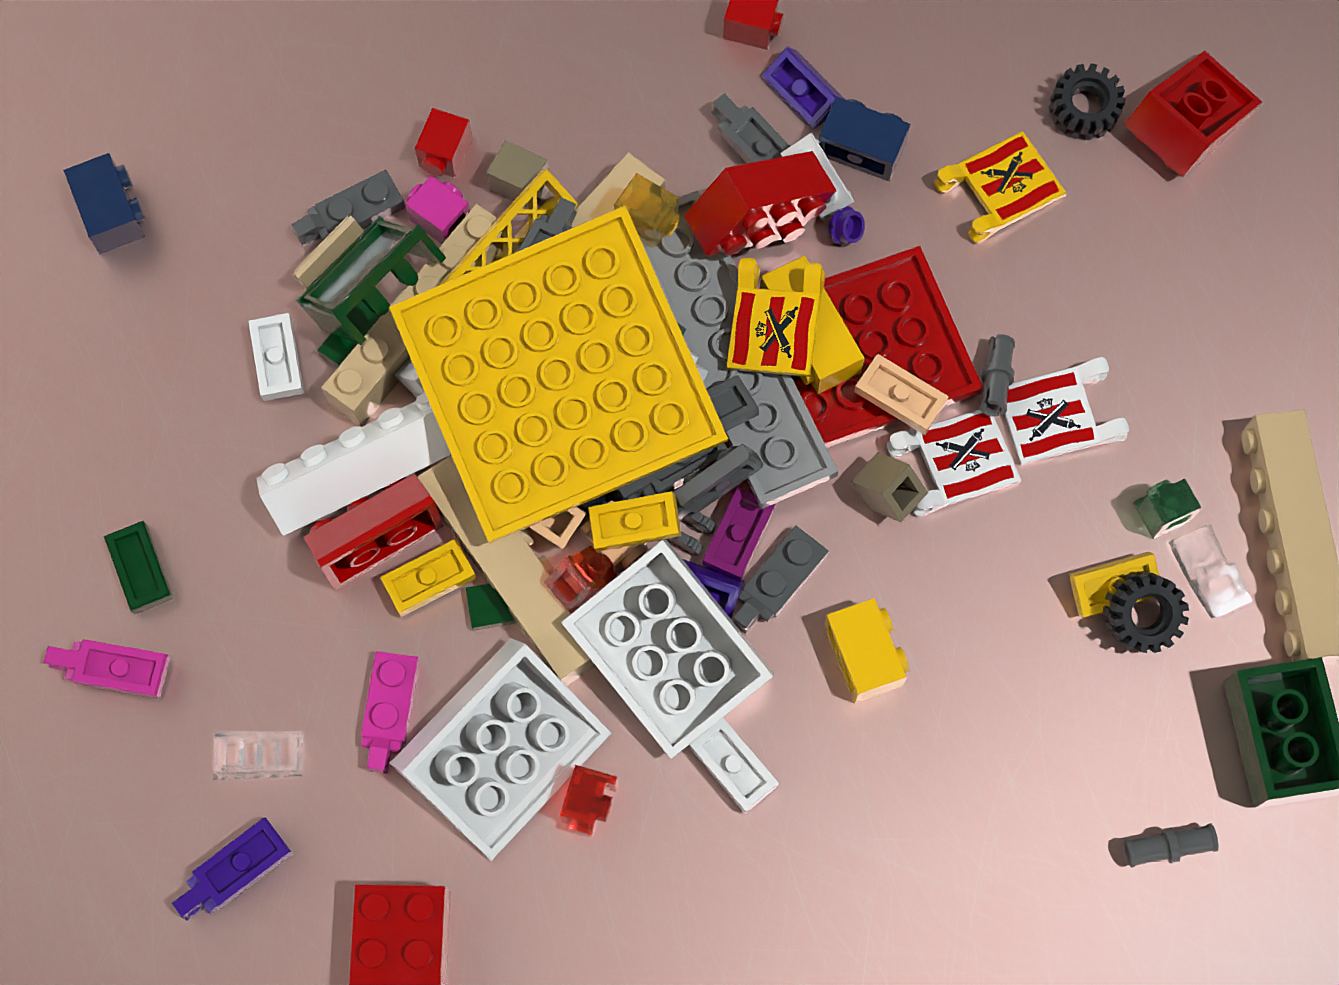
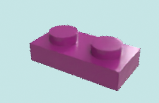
(737, 535)

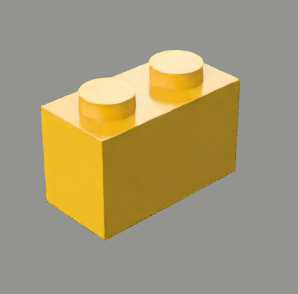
(866, 649)

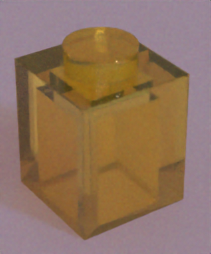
(650, 208)

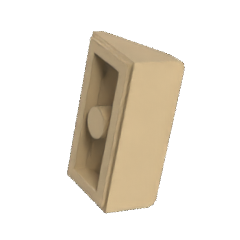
(327, 251)

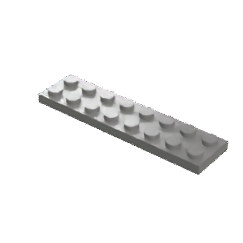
(703, 301)

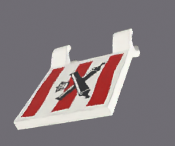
(1054, 416)
(962, 457)

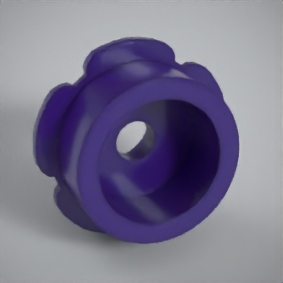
(846, 226)

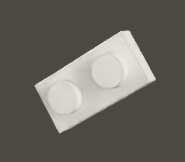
(276, 357)
(733, 765)

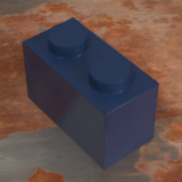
(863, 138)
(104, 202)

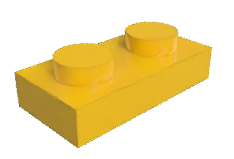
(634, 521)
(428, 577)
(1092, 584)

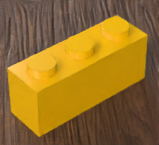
(835, 351)

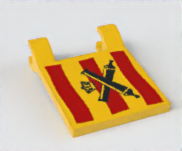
(1007, 181)
(774, 327)

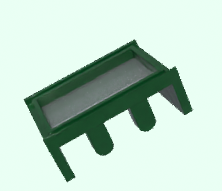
(359, 270)

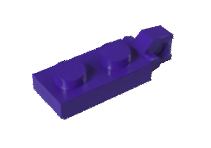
(233, 870)

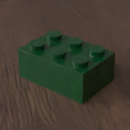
(1286, 731)

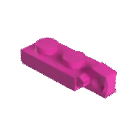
(111, 667)
(388, 707)

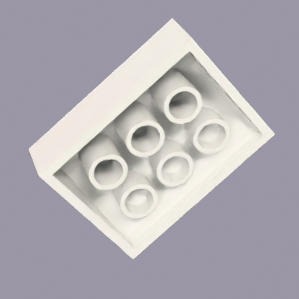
(668, 648)
(501, 747)

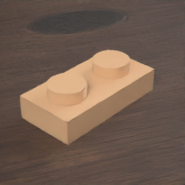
(901, 394)

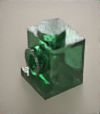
(1167, 507)

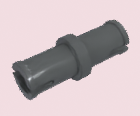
(997, 375)
(1171, 845)

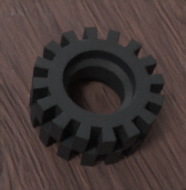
(1092, 82)
(1166, 625)

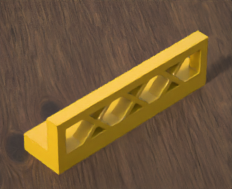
(503, 223)

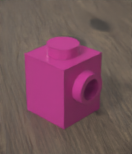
(436, 208)

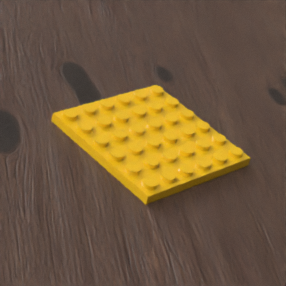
(558, 374)

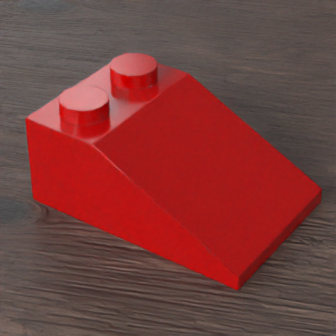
(1192, 113)

